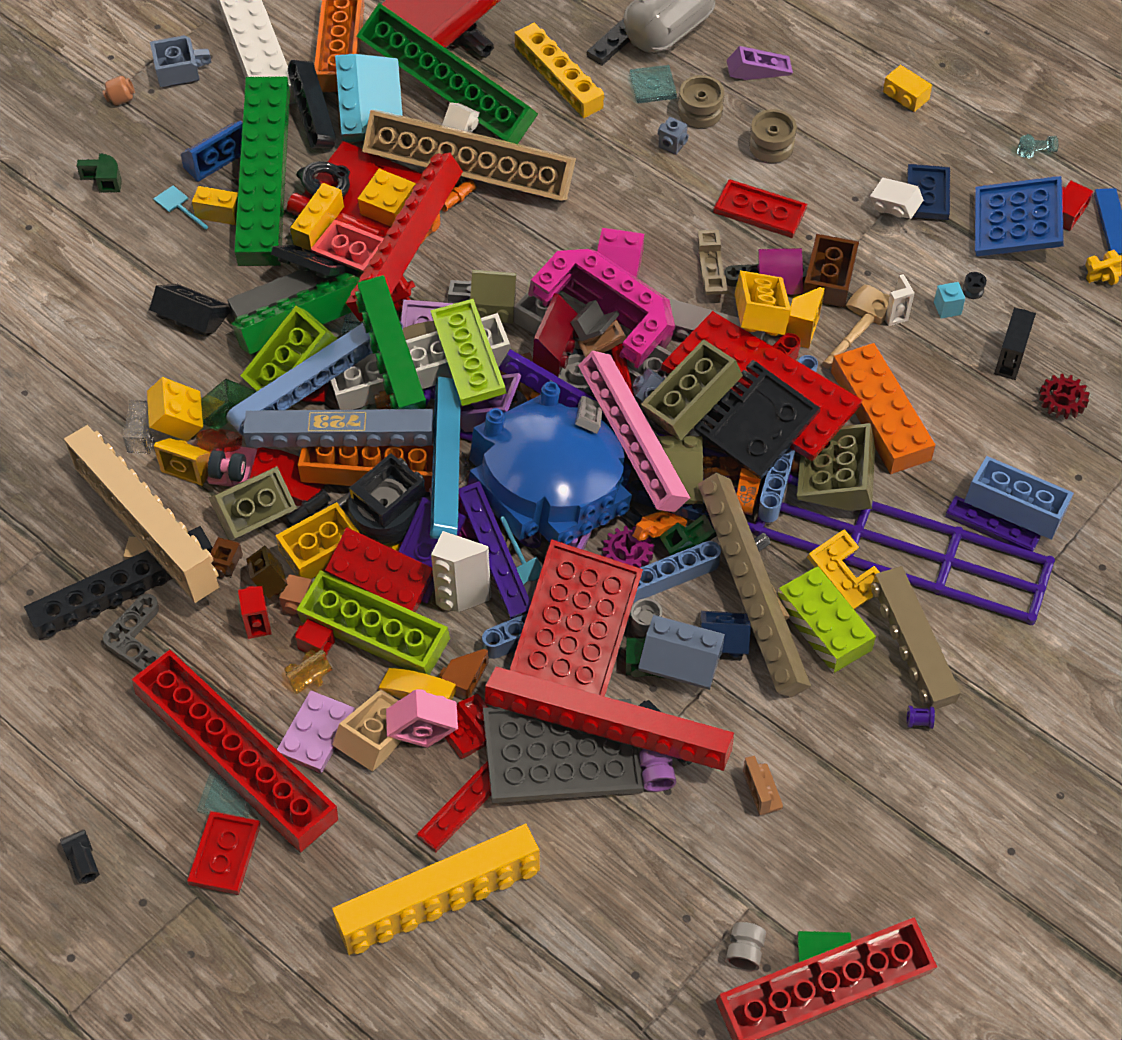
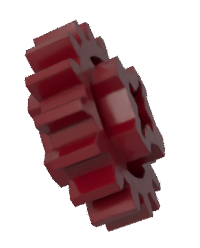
(1064, 396)

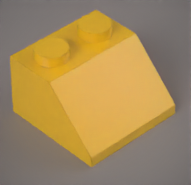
(805, 315)
(182, 460)

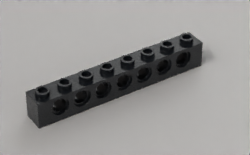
(104, 582)

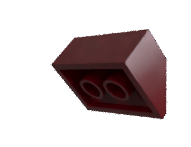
(555, 336)

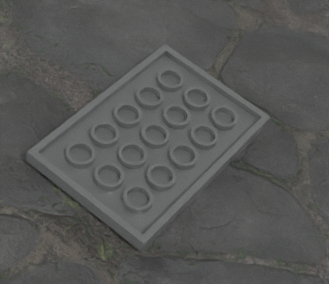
(552, 761)

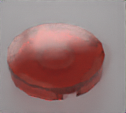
(219, 438)

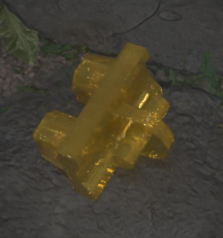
(309, 671)

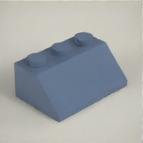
(681, 652)

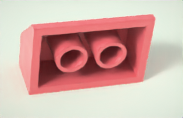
(347, 245)

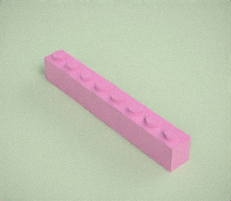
(634, 432)

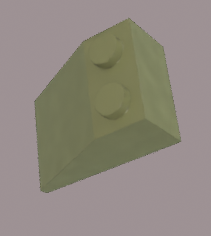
(687, 461)
(252, 503)

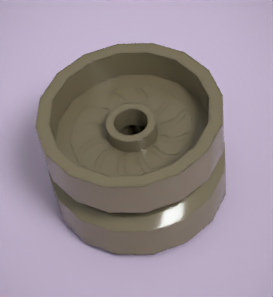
(701, 101)
(772, 135)

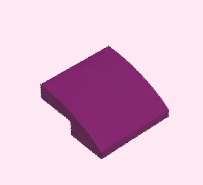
(785, 264)

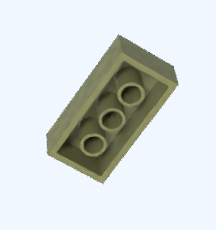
(692, 389)

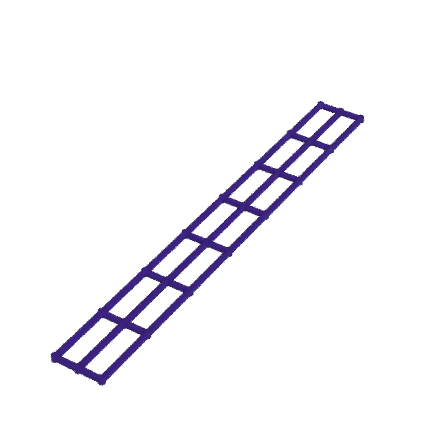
(946, 559)

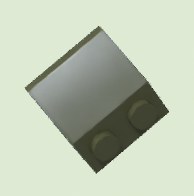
(494, 293)

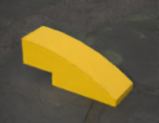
(402, 682)

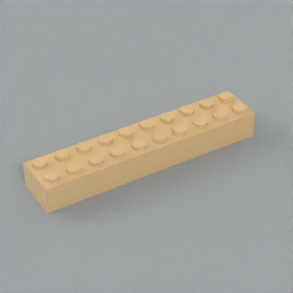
(476, 154)
(143, 513)

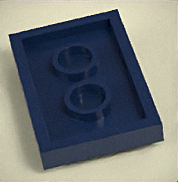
(934, 188)

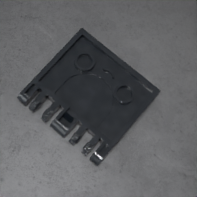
(759, 422)

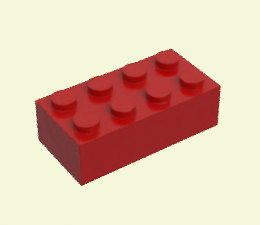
(380, 570)

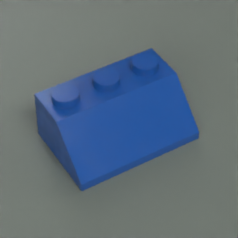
(213, 152)

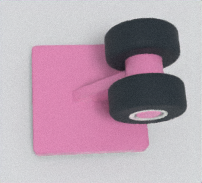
(230, 467)

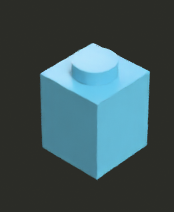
(949, 300)

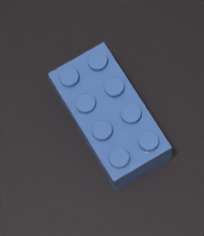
(1018, 497)

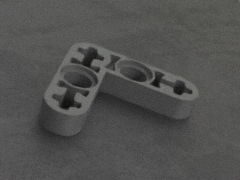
(128, 634)

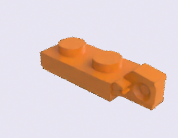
(656, 524)

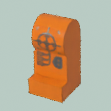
(748, 491)

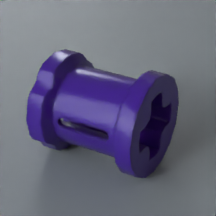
(920, 717)

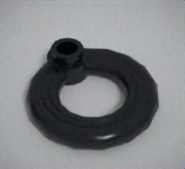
(339, 174)

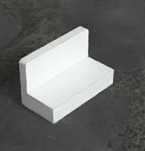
(899, 302)

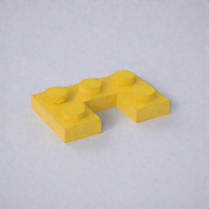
(830, 559)

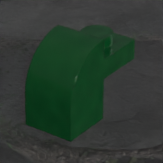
(103, 170)
(681, 538)

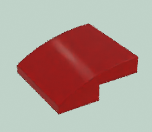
(470, 731)

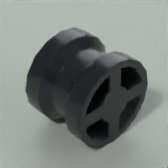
(974, 285)

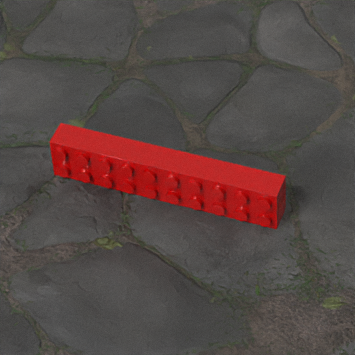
(235, 750)

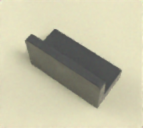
(592, 321)

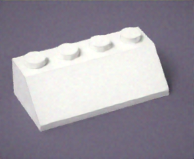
(460, 573)

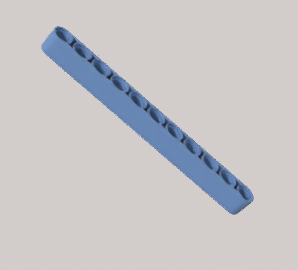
(653, 573)

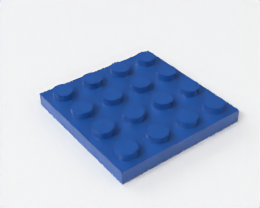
(1019, 216)

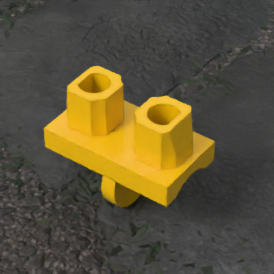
(1106, 270)

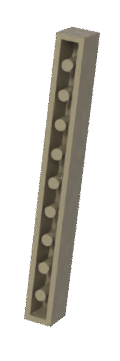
(754, 586)

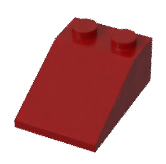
(288, 466)

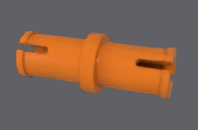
(458, 194)

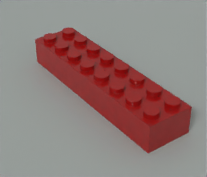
(826, 982)

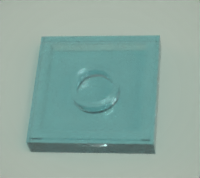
(653, 84)
(222, 798)

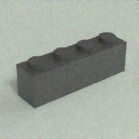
(270, 293)

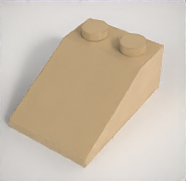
(365, 732)

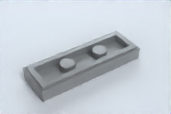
(589, 414)

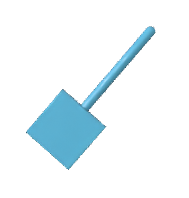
(174, 198)
(528, 570)

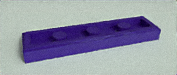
(991, 525)

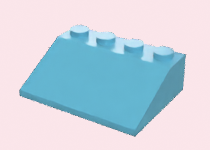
(363, 86)

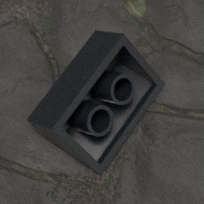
(188, 308)

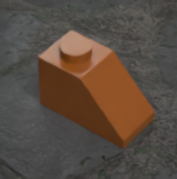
(466, 672)

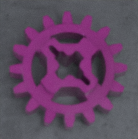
(640, 551)

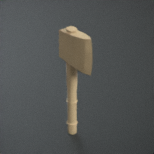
(868, 304)

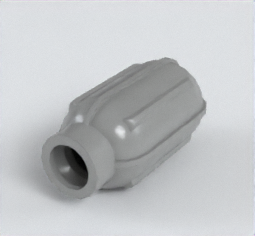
(662, 23)

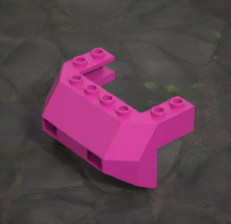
(592, 277)

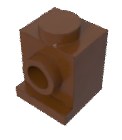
(226, 556)

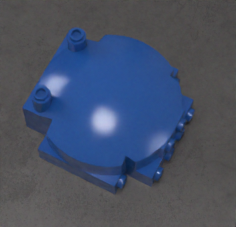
(548, 469)

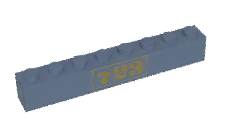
(339, 428)

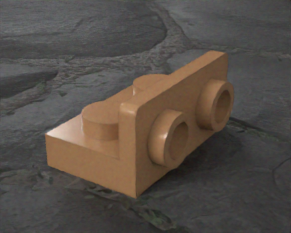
(761, 786)

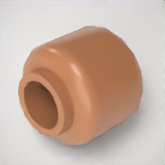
(119, 90)

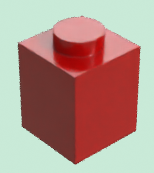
(314, 637)

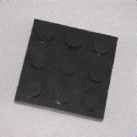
(307, 260)

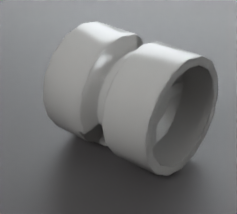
(641, 616)
(746, 946)

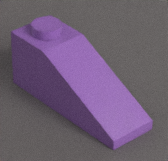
(757, 64)

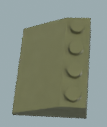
(842, 471)

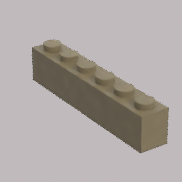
(915, 638)

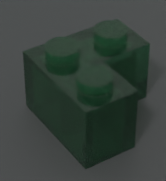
(220, 400)

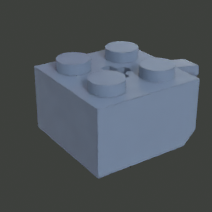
(177, 61)

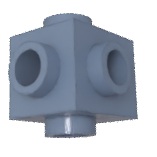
(672, 135)
(646, 384)

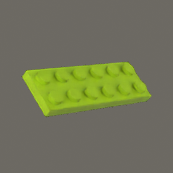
(468, 352)

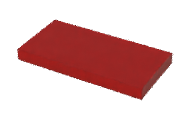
(760, 208)

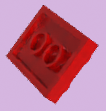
(224, 853)

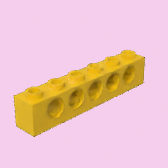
(559, 70)

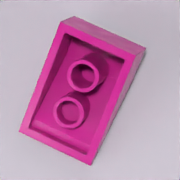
(622, 248)

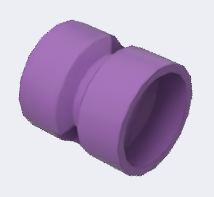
(657, 771)

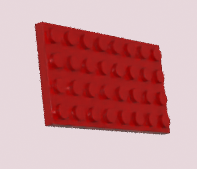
(834, 401)

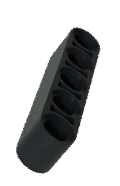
(311, 104)

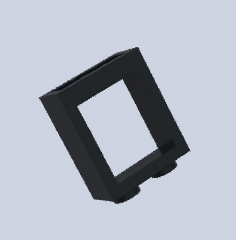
(1014, 343)
(361, 490)

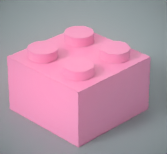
(421, 718)

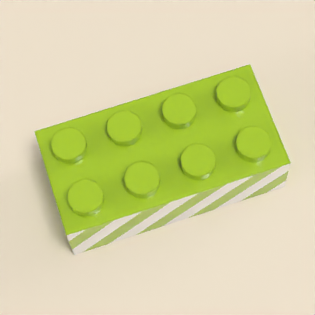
(826, 619)

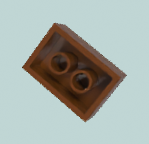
(831, 268)

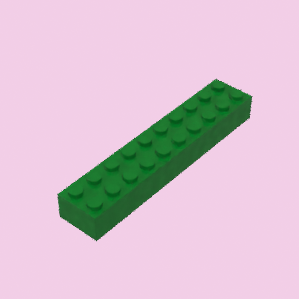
(447, 74)
(262, 170)

